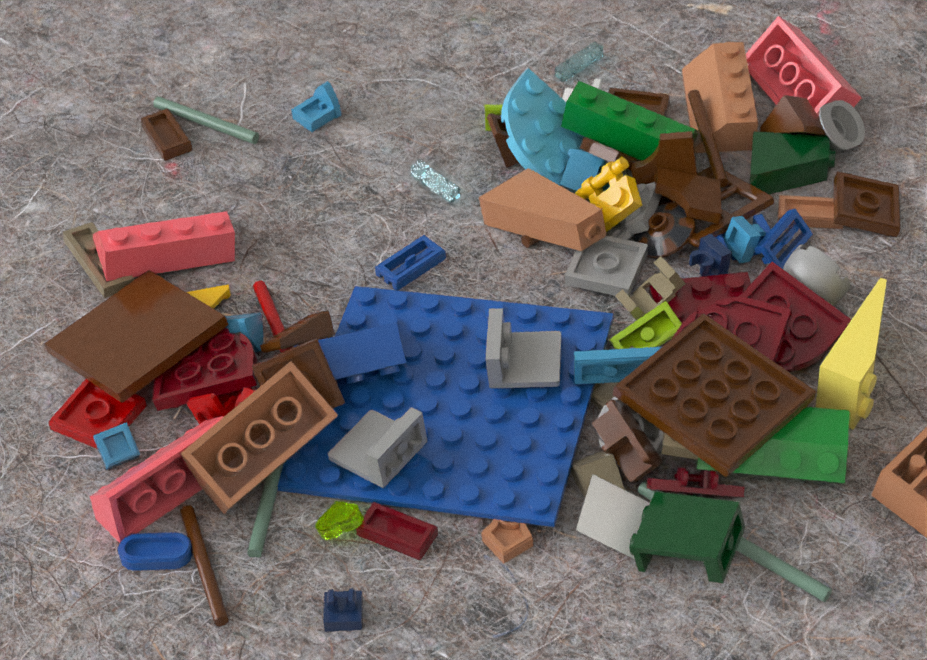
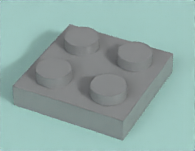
(607, 266)

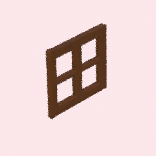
(759, 199)

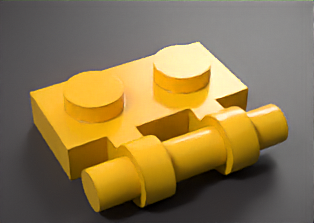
(619, 199)

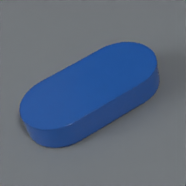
(155, 551)

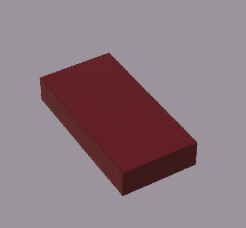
(397, 531)

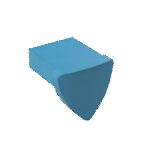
(318, 109)
(579, 168)
(249, 325)

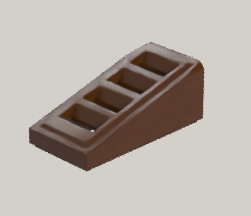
(310, 327)

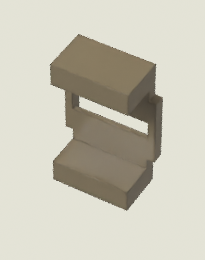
(666, 283)

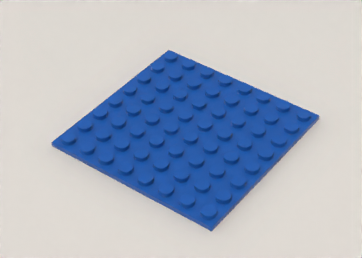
(486, 447)

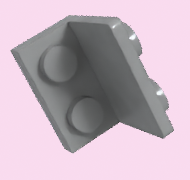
(521, 357)
(380, 446)

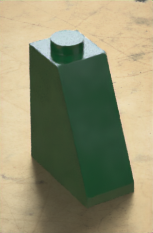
(789, 160)

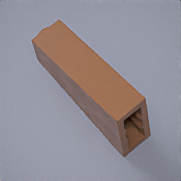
(543, 211)

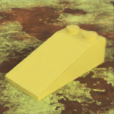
(848, 369)

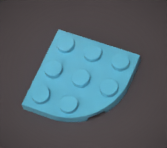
(534, 127)

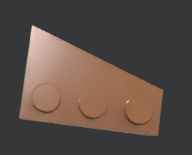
(904, 484)

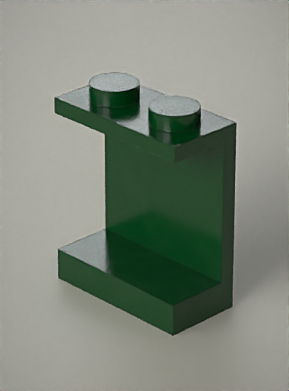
(689, 530)

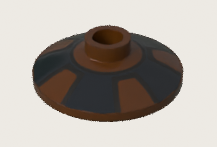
(667, 232)

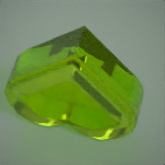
(338, 519)

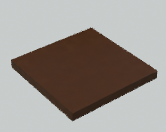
(136, 335)
(714, 394)

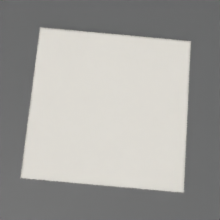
(611, 515)

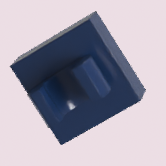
(711, 257)
(343, 610)

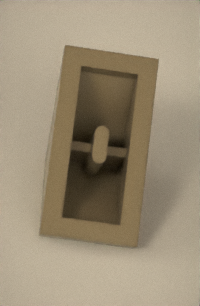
(598, 464)

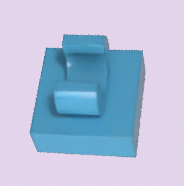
(742, 238)

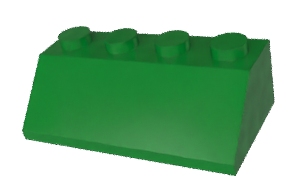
(617, 121)
(805, 448)

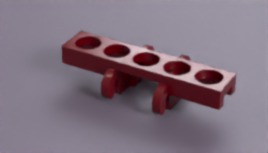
(707, 482)

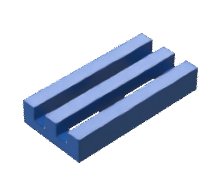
(770, 253)
(414, 264)

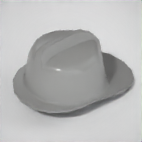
(842, 125)

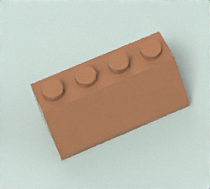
(727, 95)
(257, 437)

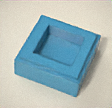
(116, 446)

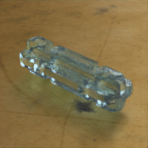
(579, 61)
(435, 181)

